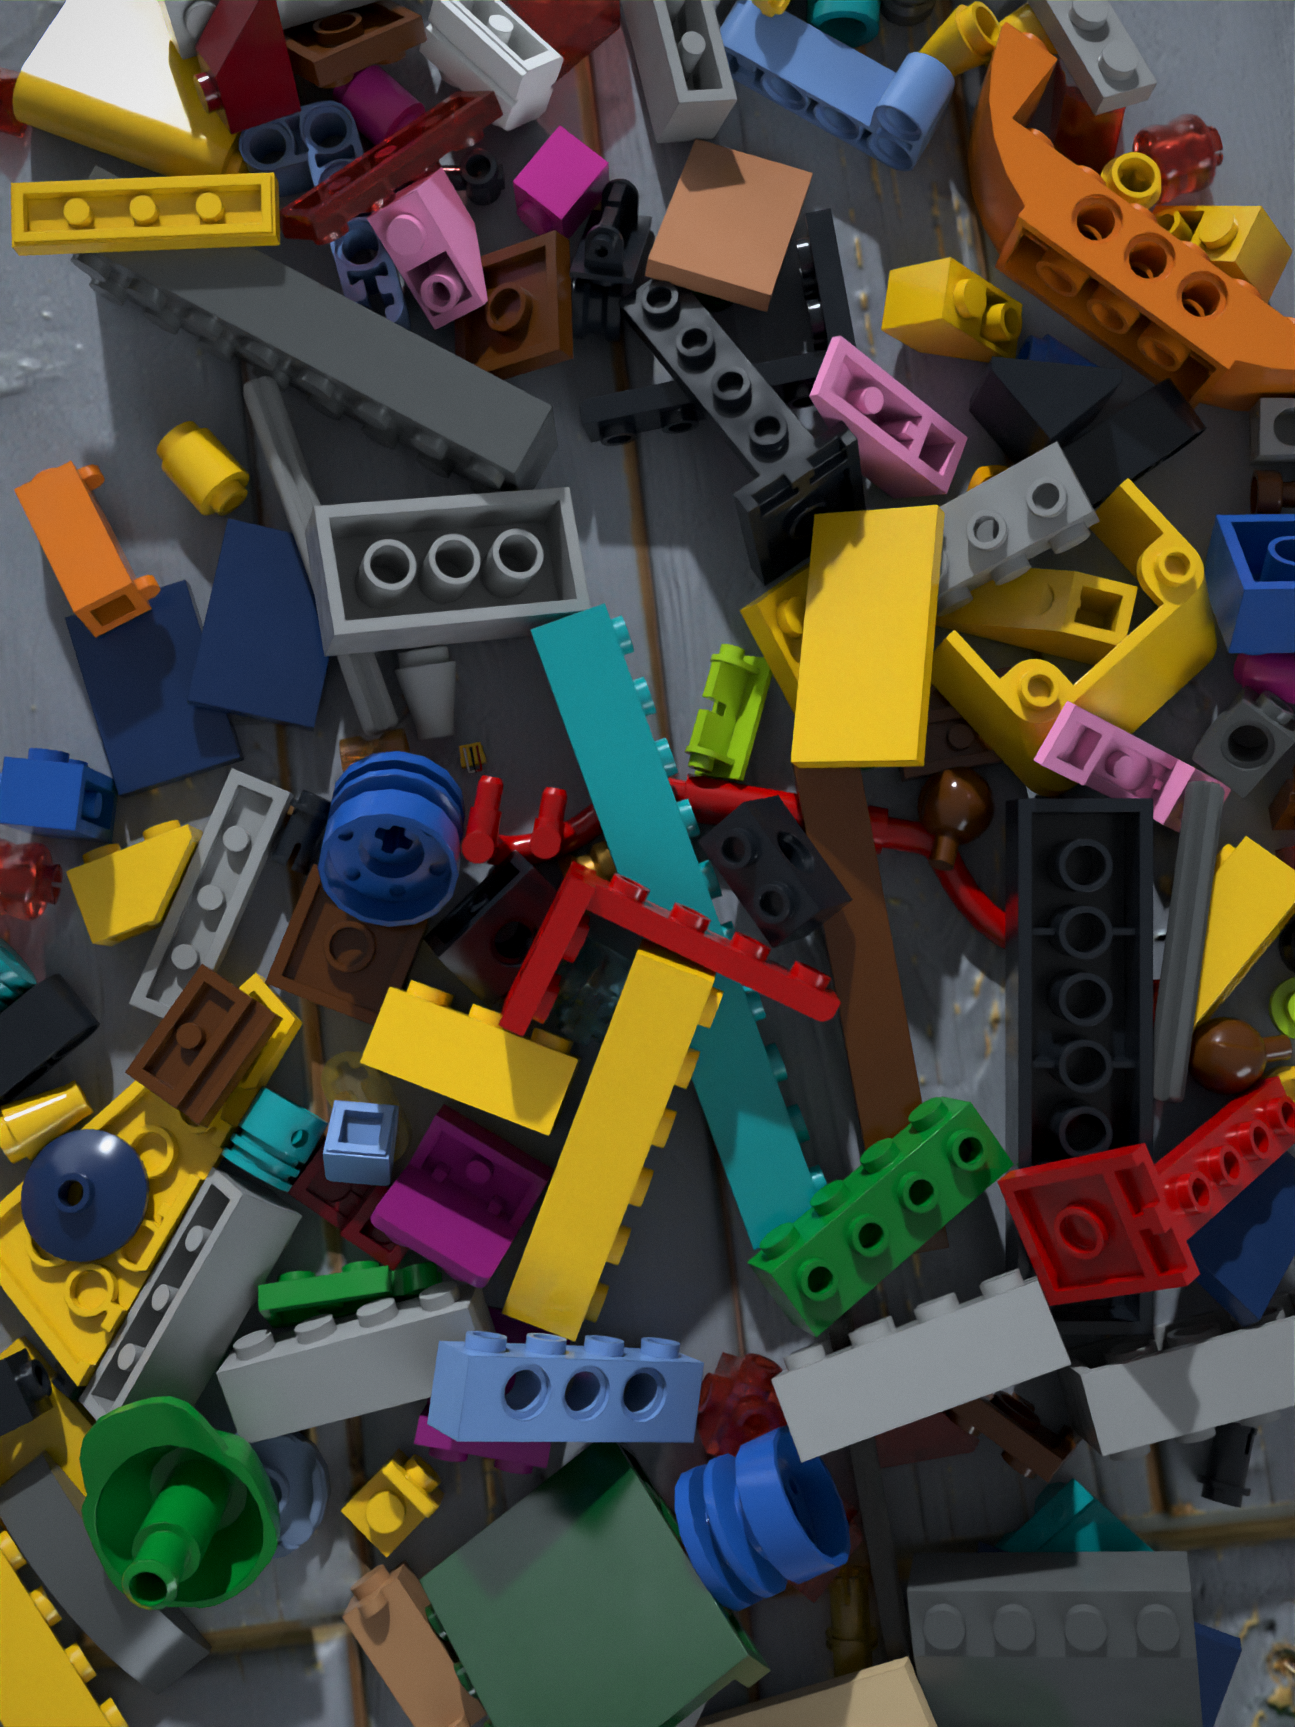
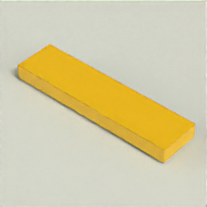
(145, 214)

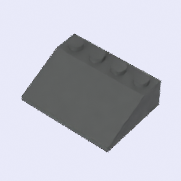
(1055, 1638)

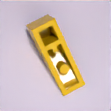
(1246, 913)

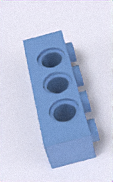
(473, 1374)

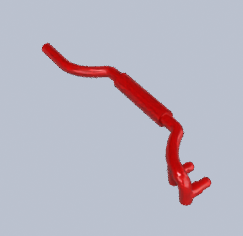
(710, 803)

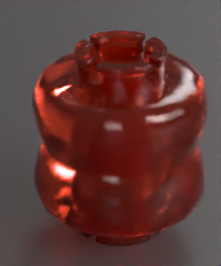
(1183, 153)
(27, 879)

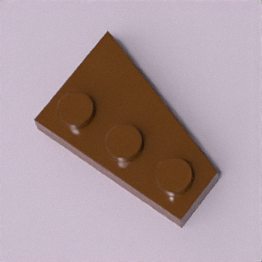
(1017, 1429)

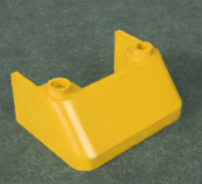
(1125, 685)

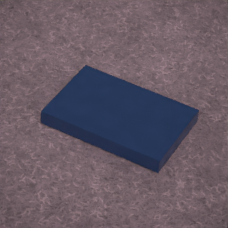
(260, 632)
(140, 692)
(1249, 1243)

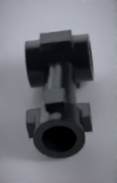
(475, 175)

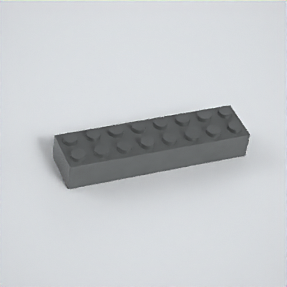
(338, 357)

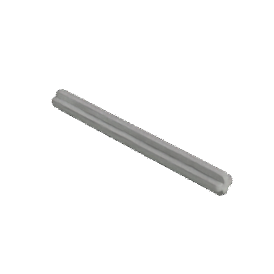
(298, 499)

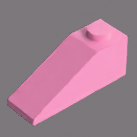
(899, 437)

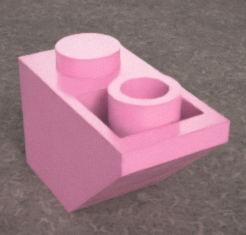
(434, 248)

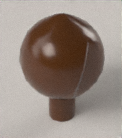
(955, 809)
(1232, 1055)

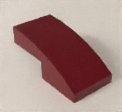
(347, 1208)

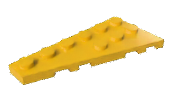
(84, 1304)

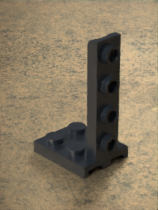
(623, 414)
(790, 467)

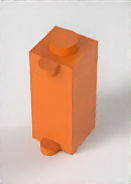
(84, 547)

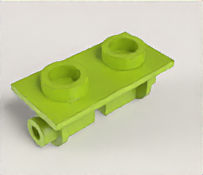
(726, 735)

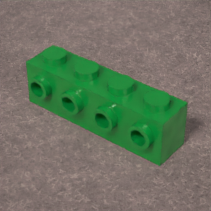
(879, 1213)

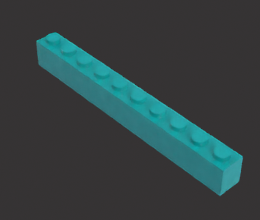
(653, 846)

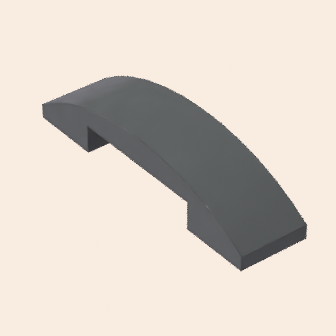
(47, 1525)

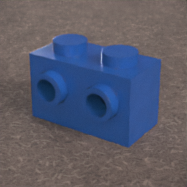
(57, 797)

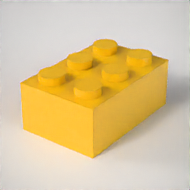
(472, 1056)

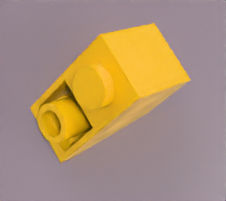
(1235, 238)
(951, 312)
(133, 887)

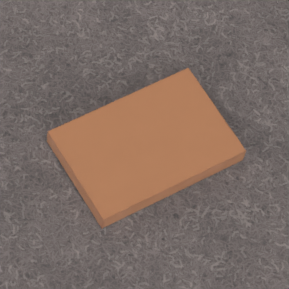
(729, 225)

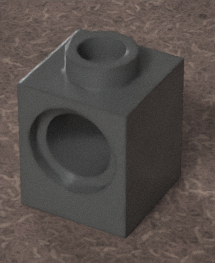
(1243, 766)

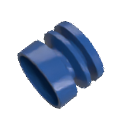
(393, 839)
(760, 1520)

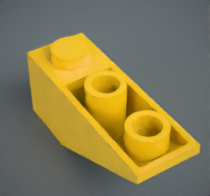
(1050, 613)

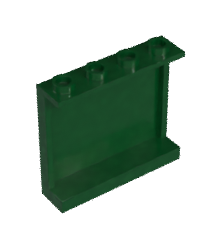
(587, 1607)

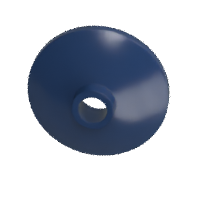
(111, 1203)

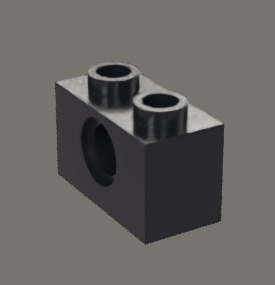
(774, 870)
(469, 931)

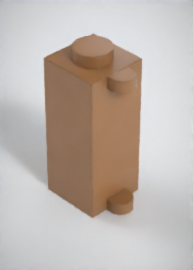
(407, 1651)

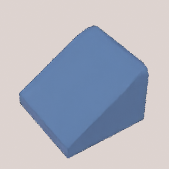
(361, 1143)

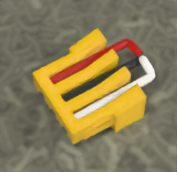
(472, 756)

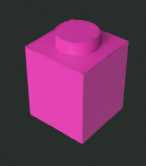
(560, 185)

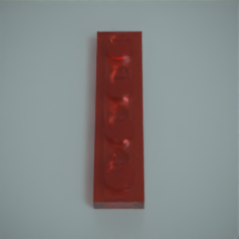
(402, 157)

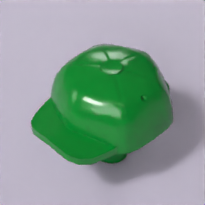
(176, 1505)

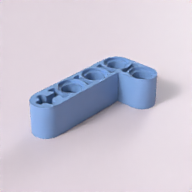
(838, 87)
(308, 165)

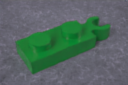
(305, 1295)

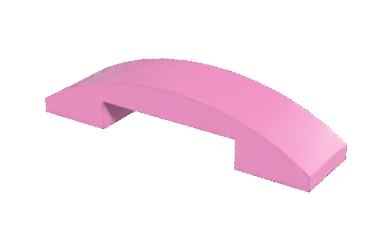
(1118, 763)

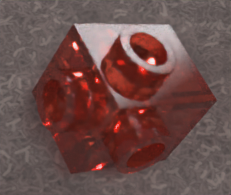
(738, 1403)

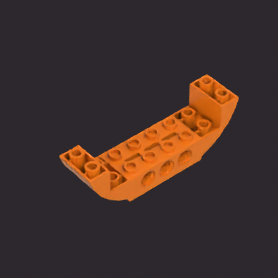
(1108, 259)

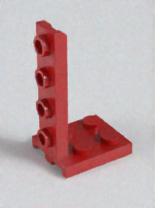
(678, 930)
(1122, 1222)

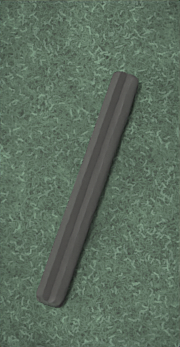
(1185, 939)

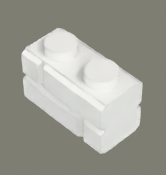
(491, 49)

